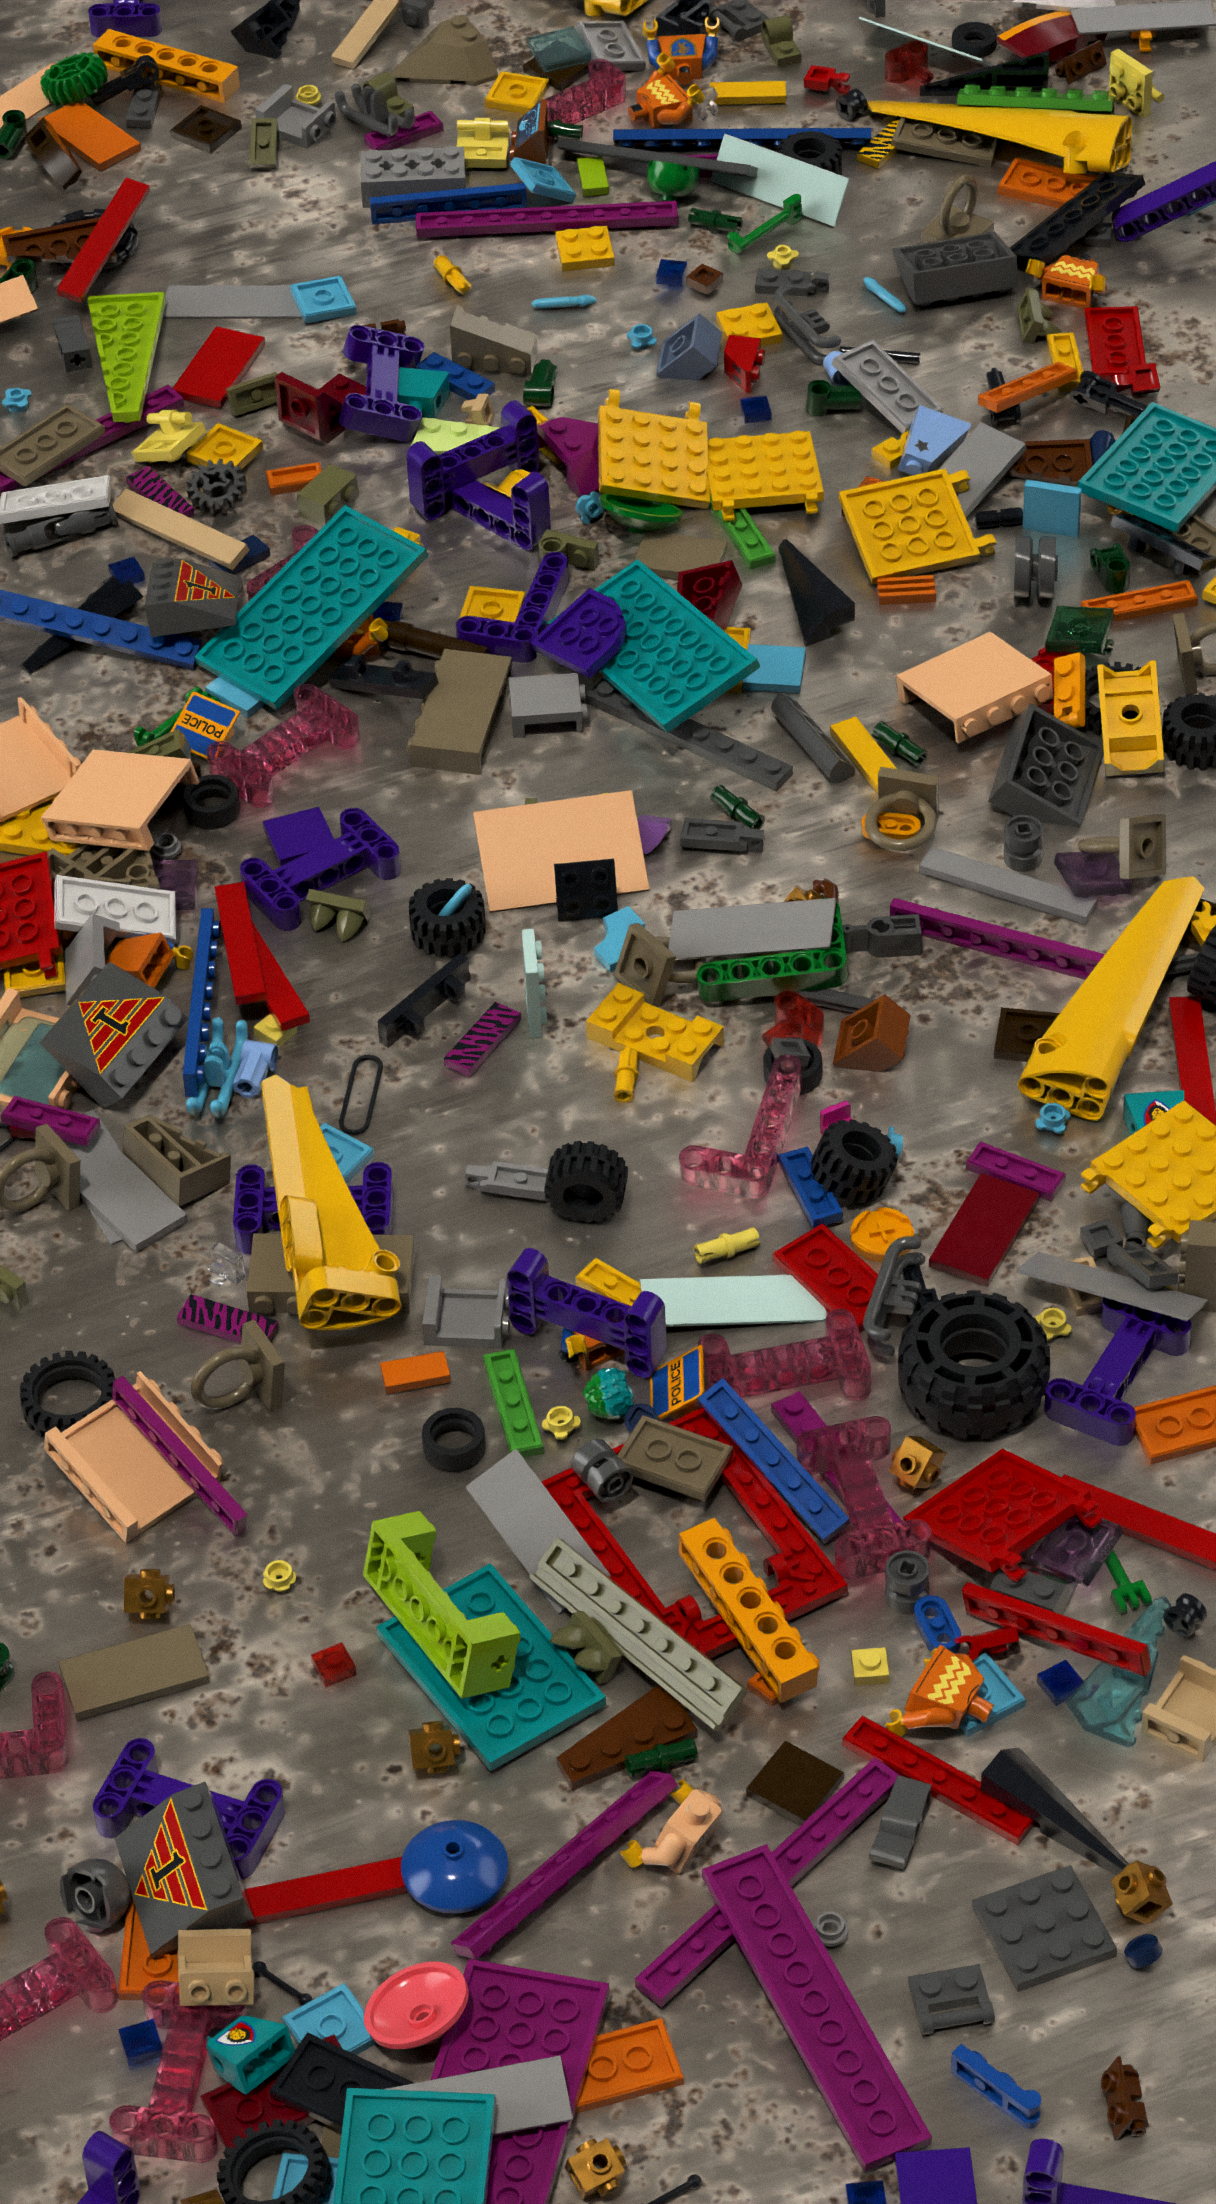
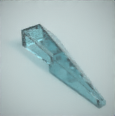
(1111, 1696)

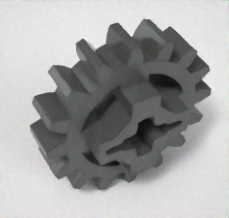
(216, 486)

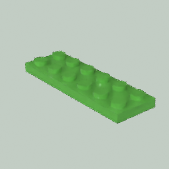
(1047, 98)

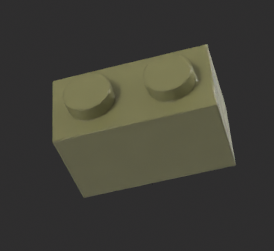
(327, 494)

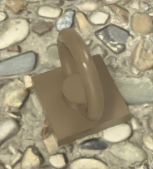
(957, 222)
(1190, 651)
(904, 794)
(1139, 844)
(648, 964)
(54, 1166)
(259, 1366)

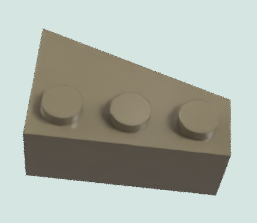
(490, 346)
(174, 1162)
(1199, 1263)

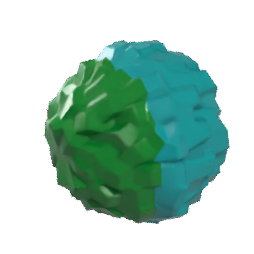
(608, 1394)

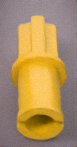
(451, 274)
(626, 1075)

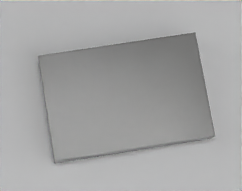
(611, 42)

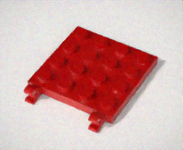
(28, 914)
(1002, 1511)

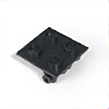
(585, 889)

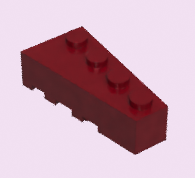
(712, 590)

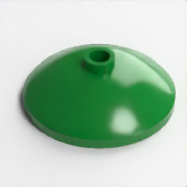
(640, 513)

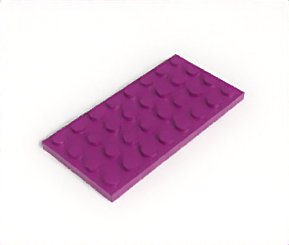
(517, 2019)

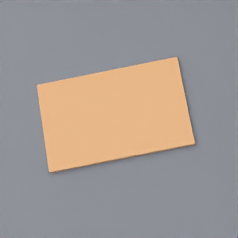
(526, 841)

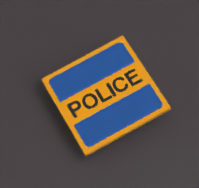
(205, 722)
(678, 1385)

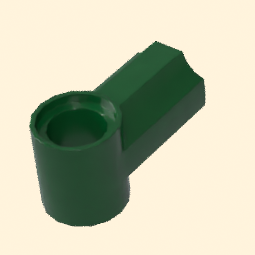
(12, 132)
(540, 388)
(824, 397)

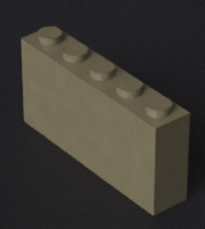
(461, 712)
(272, 1286)

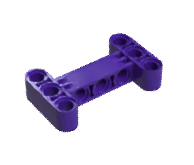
(126, 16)
(378, 410)
(435, 474)
(359, 847)
(257, 1205)
(633, 1328)
(1097, 1404)
(136, 1789)

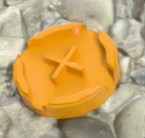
(876, 1230)

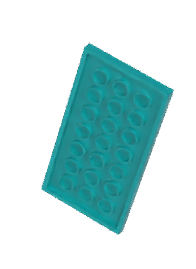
(311, 606)
(671, 651)

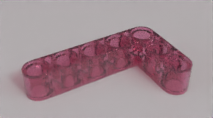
(762, 1138)
(46, 1745)

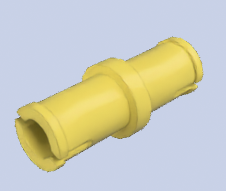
(726, 1245)

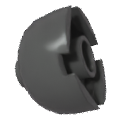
(95, 1893)

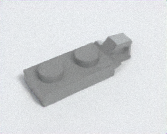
(508, 1179)

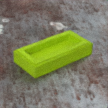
(592, 176)

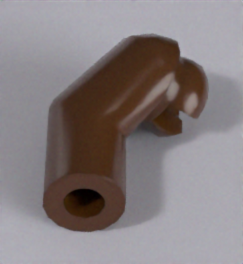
(826, 888)

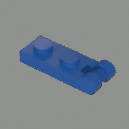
(996, 2087)

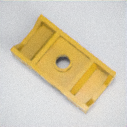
(1135, 743)
(628, 1020)

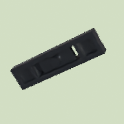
(1143, 533)
(394, 681)
(410, 1012)

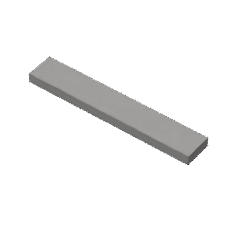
(1007, 885)

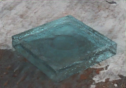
(558, 49)

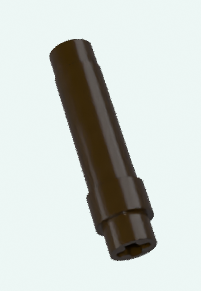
(407, 638)

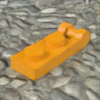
(1070, 689)

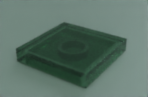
(1079, 629)

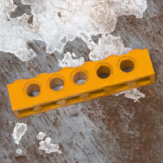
(176, 67)
(784, 1676)

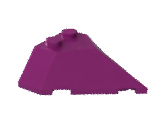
(577, 447)

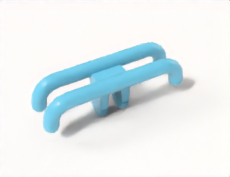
(219, 1070)

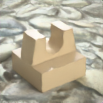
(480, 410)

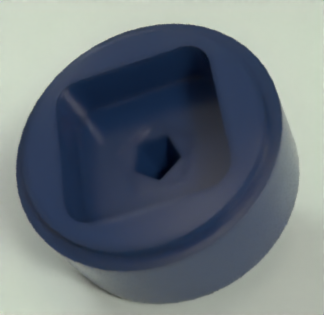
(635, 1413)
(1143, 1950)

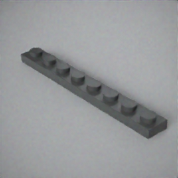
(696, 739)

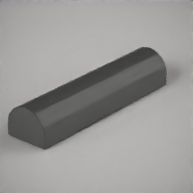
(812, 738)

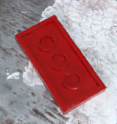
(1114, 339)
(218, 365)
(829, 1271)

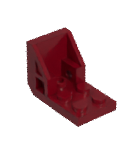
(313, 409)

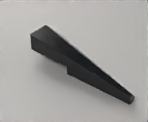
(682, 18)
(267, 28)
(1022, 72)
(814, 596)
(107, 601)
(1024, 1787)

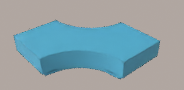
(616, 927)

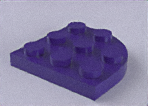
(584, 634)

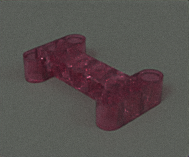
(315, 721)
(796, 1364)
(848, 1453)
(57, 1979)
(175, 2081)

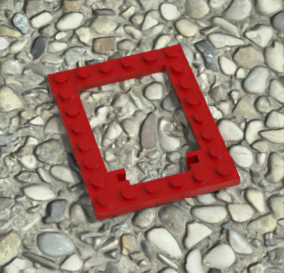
(800, 1567)

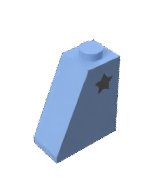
(931, 440)

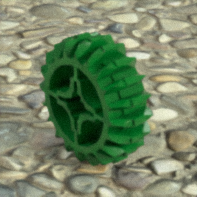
(74, 78)

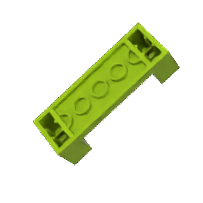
(471, 1653)

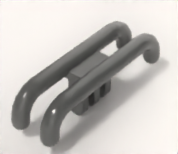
(803, 326)
(892, 1293)

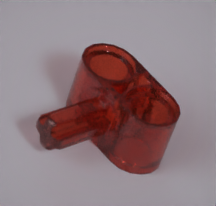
(907, 63)
(796, 1018)

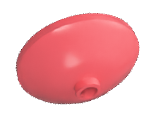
(416, 2005)

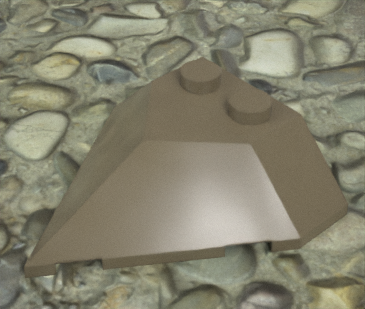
(449, 53)
(106, 864)

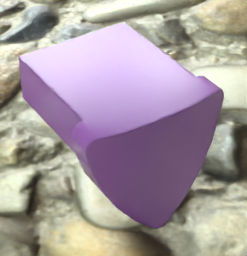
(652, 831)

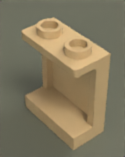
(1185, 1711)
(215, 1967)

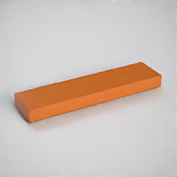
(1027, 387)
(1147, 600)

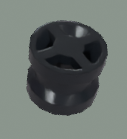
(851, 104)
(1185, 1615)

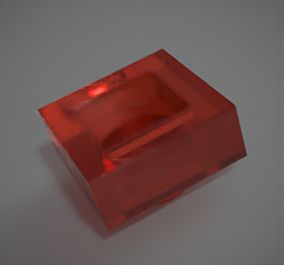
(333, 1664)

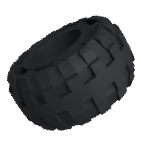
(967, 1397)

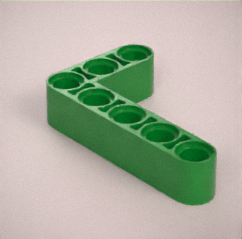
(786, 966)

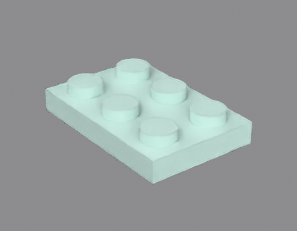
(533, 975)

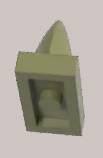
(1032, 315)
(252, 394)
(348, 910)
(589, 1645)

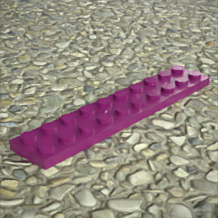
(816, 2007)

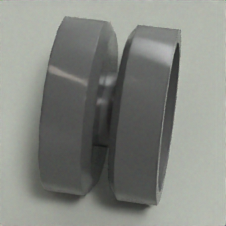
(1035, 567)

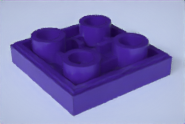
(297, 834)
(936, 2177)

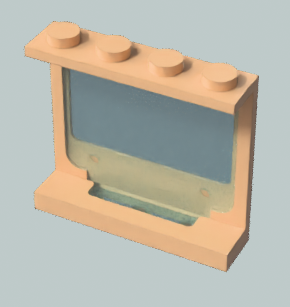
(25, 1064)

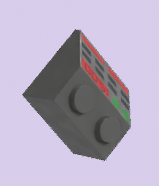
(1037, 1588)

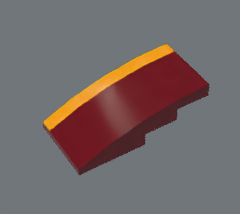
(1048, 32)

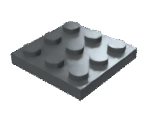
(1044, 1928)

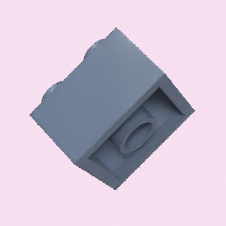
(690, 351)

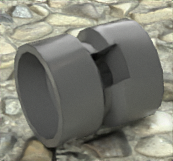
(1023, 843)
(602, 1470)
(906, 1581)

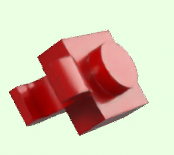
(823, 78)
(1140, 378)
(994, 1640)

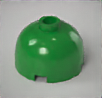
(672, 179)

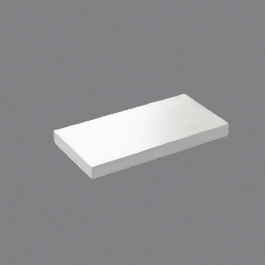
(55, 499)
(134, 907)

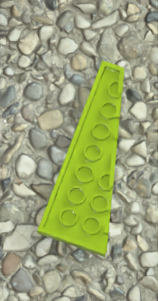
(126, 342)

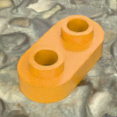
(895, 825)

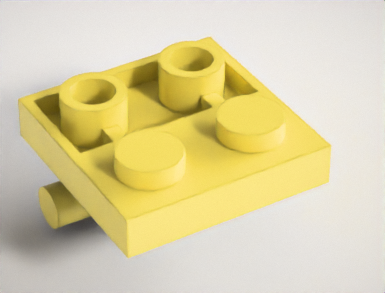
(1132, 83)
(484, 142)
(171, 438)

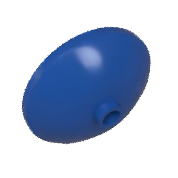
(455, 1880)

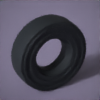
(974, 30)

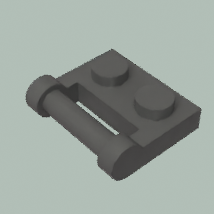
(738, 18)
(947, 1991)

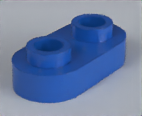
(939, 1628)

